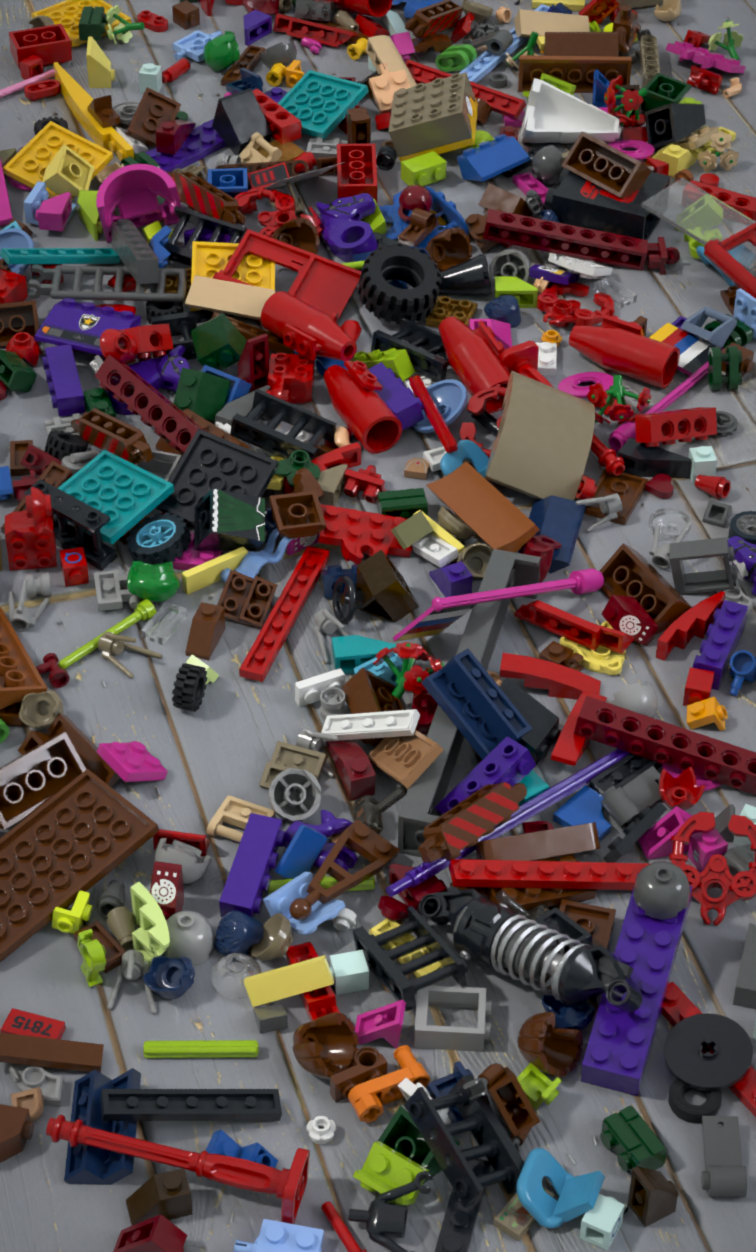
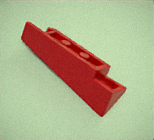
(319, 32)
(573, 627)

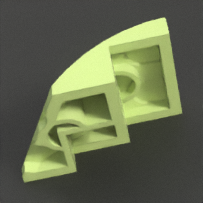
(152, 932)

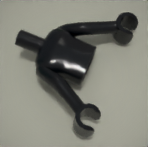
(387, 1218)

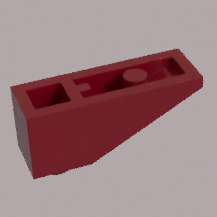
(172, 135)
(254, 362)
(353, 768)

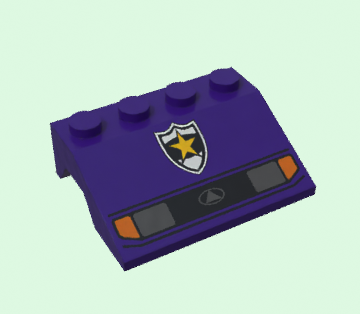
(82, 324)

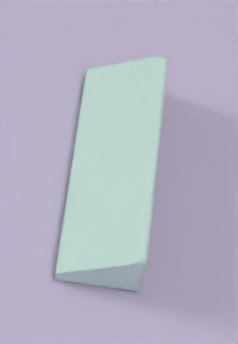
(394, 23)

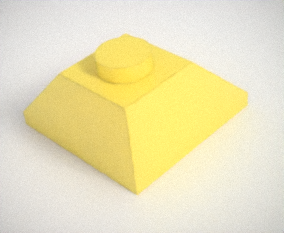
(99, 66)
(676, 157)
(68, 172)

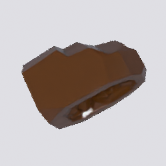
(305, 482)

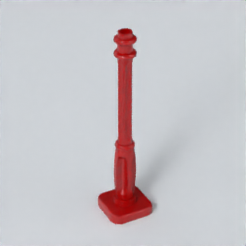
(524, 360)
(228, 1170)

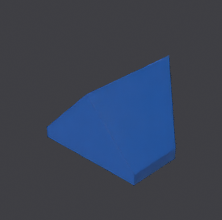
(600, 86)

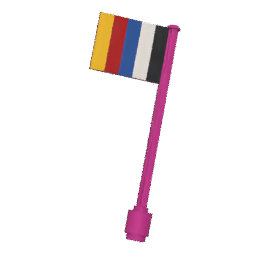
(692, 362)
(449, 609)

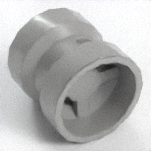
(224, 159)
(39, 584)
(332, 702)

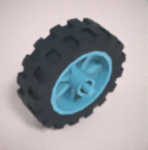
(159, 539)

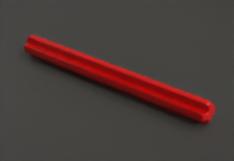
(433, 414)

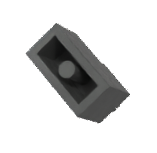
(315, 9)

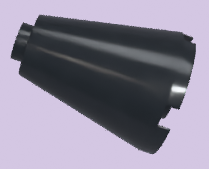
(467, 278)

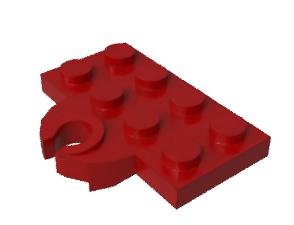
(360, 533)

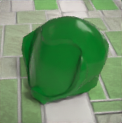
(221, 51)
(153, 582)

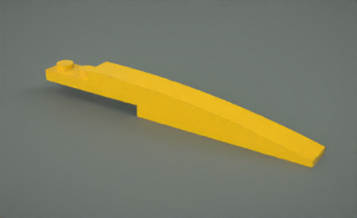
(78, 101)

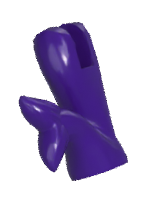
(328, 827)

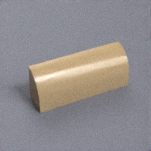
(542, 22)
(383, 50)
(227, 297)

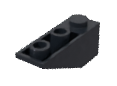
(651, 461)

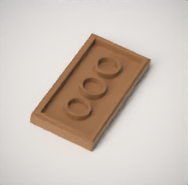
(405, 756)

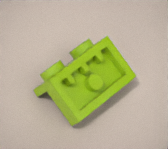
(387, 1170)

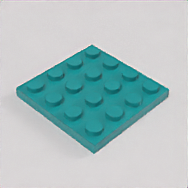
(322, 101)
(118, 491)

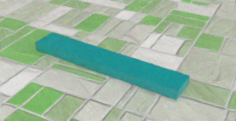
(60, 256)

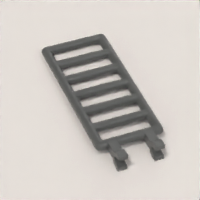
(78, 271)

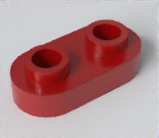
(152, 21)
(42, 89)
(586, 488)

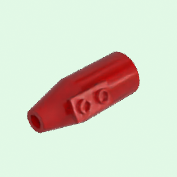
(373, 8)
(306, 328)
(626, 351)
(475, 358)
(361, 406)

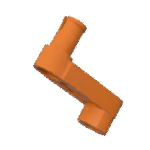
(371, 1095)

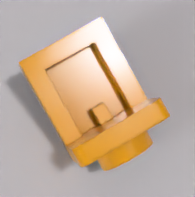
(293, 73)
(706, 712)

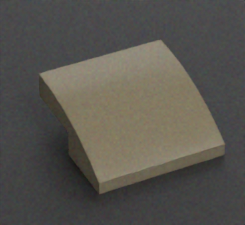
(292, 756)

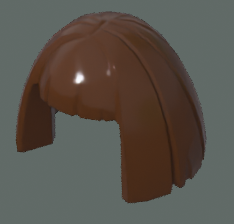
(300, 234)
(449, 248)
(326, 1045)
(547, 1047)

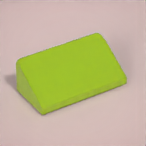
(376, 221)

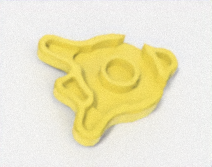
(599, 660)

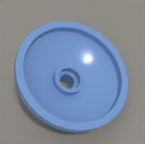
(15, 239)
(450, 398)

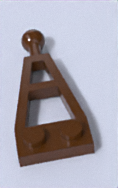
(363, 841)

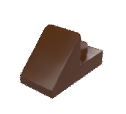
(103, 112)

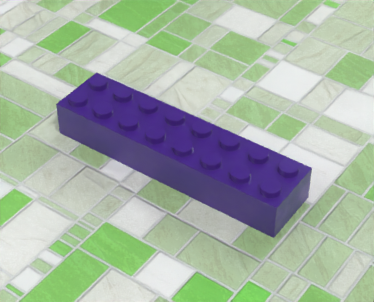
(621, 1039)

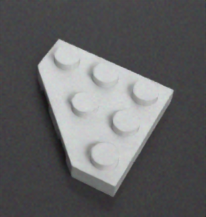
(586, 269)

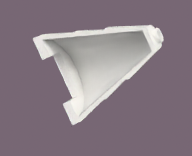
(561, 117)

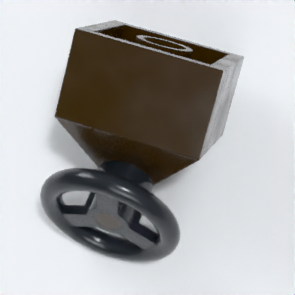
(378, 592)

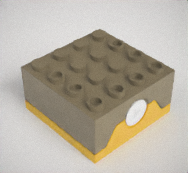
(433, 117)

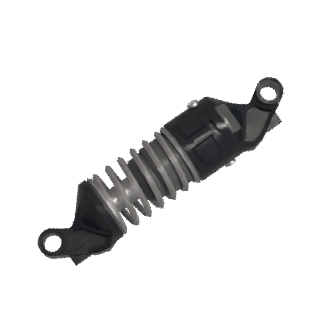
(526, 949)

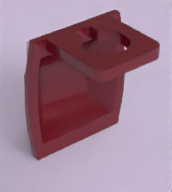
(268, 7)
(545, 550)

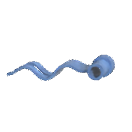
(255, 561)

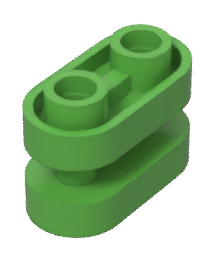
(456, 58)

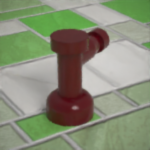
(58, 676)

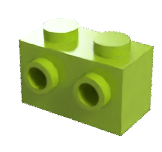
(423, 169)

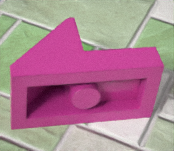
(380, 1023)

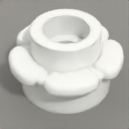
(345, 920)
(324, 1135)

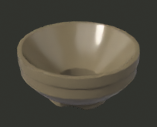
(480, 11)
(453, 525)
(275, 940)

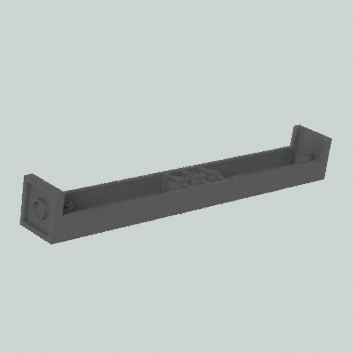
(480, 637)

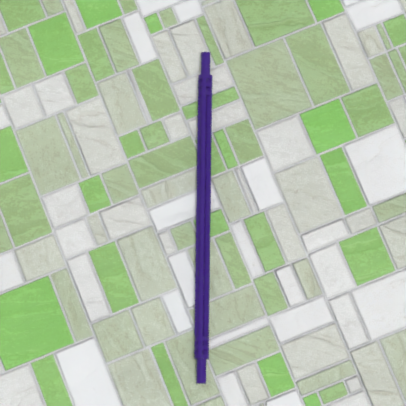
(526, 811)

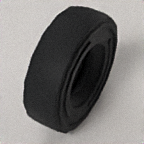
(690, 1112)

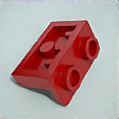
(599, 9)

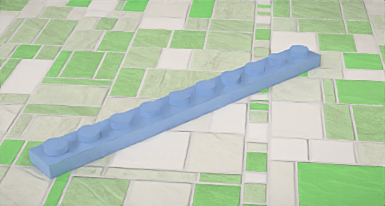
(487, 61)

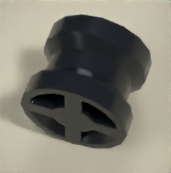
(382, 161)

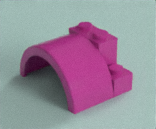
(135, 193)

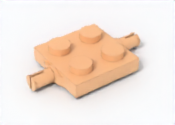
(385, 86)

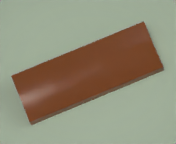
(572, 69)
(484, 509)
(17, 670)

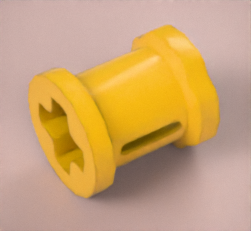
(356, 50)
(276, 74)

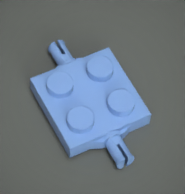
(193, 45)
(283, 1237)

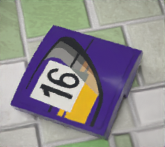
(553, 274)

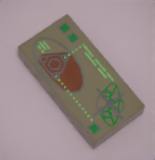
(515, 1219)

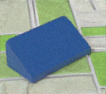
(301, 852)

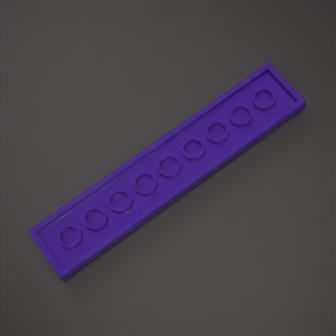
(200, 142)

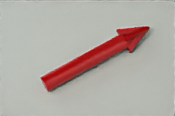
(340, 1228)

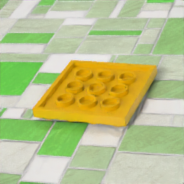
(69, 14)
(32, 160)
(214, 256)

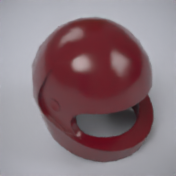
(414, 197)

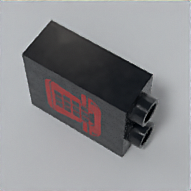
(591, 207)

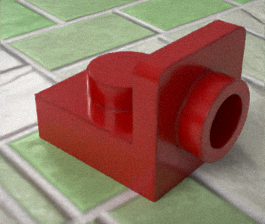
(696, 38)

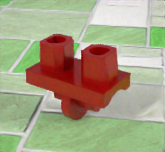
(705, 79)
(364, 480)

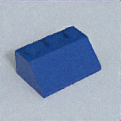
(491, 158)

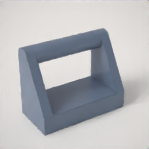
(716, 337)

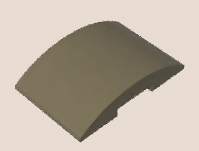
(541, 440)

